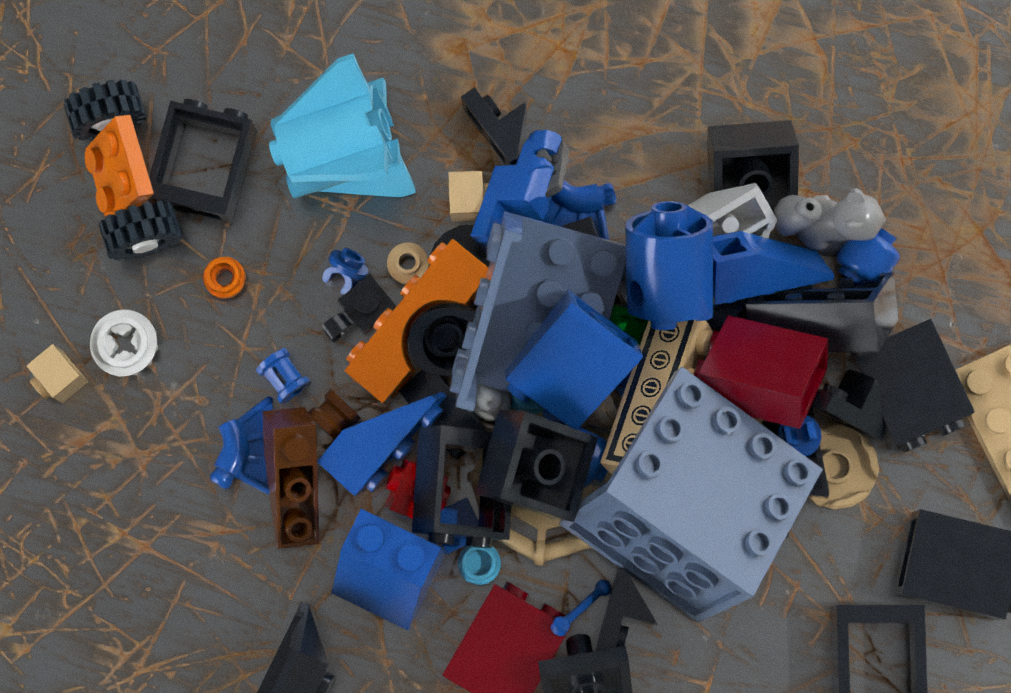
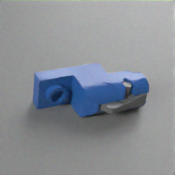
(523, 187)

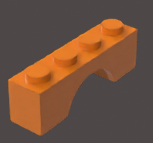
(384, 361)

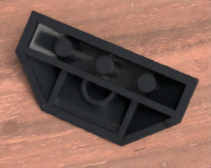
(302, 658)

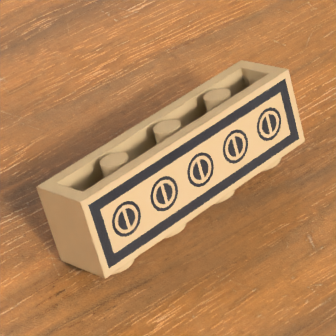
(662, 355)

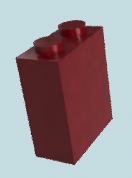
(765, 369)
(505, 644)

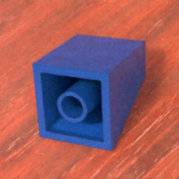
(572, 362)
(386, 569)

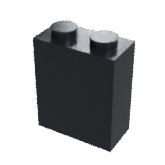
(915, 387)
(957, 565)

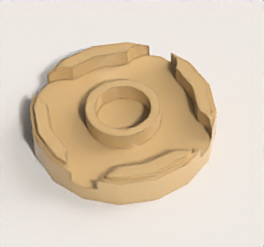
(849, 467)

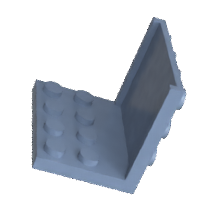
(525, 280)
(697, 501)

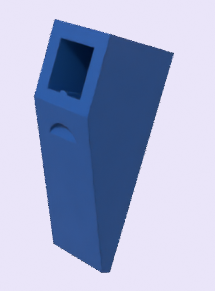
(757, 266)
(366, 449)

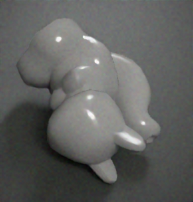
(828, 224)

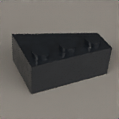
(850, 315)

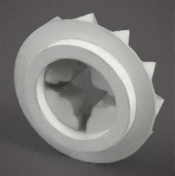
(104, 347)

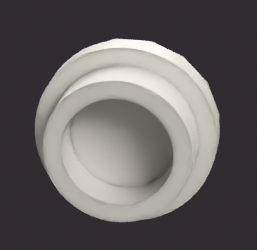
(489, 402)

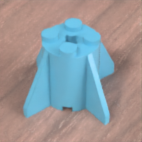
(340, 137)

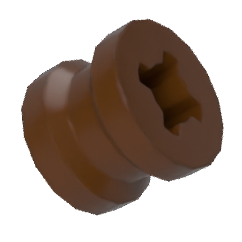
(334, 414)

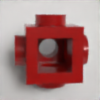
(401, 487)

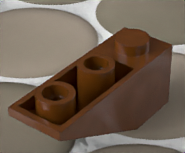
(292, 475)

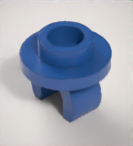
(349, 265)
(805, 439)

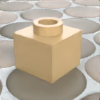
(466, 195)
(55, 375)

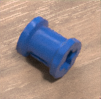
(283, 375)

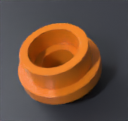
(221, 265)

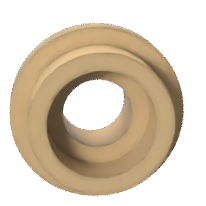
(400, 251)

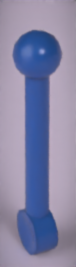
(562, 624)

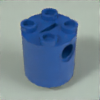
(669, 265)

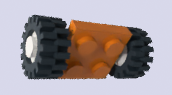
(115, 160)

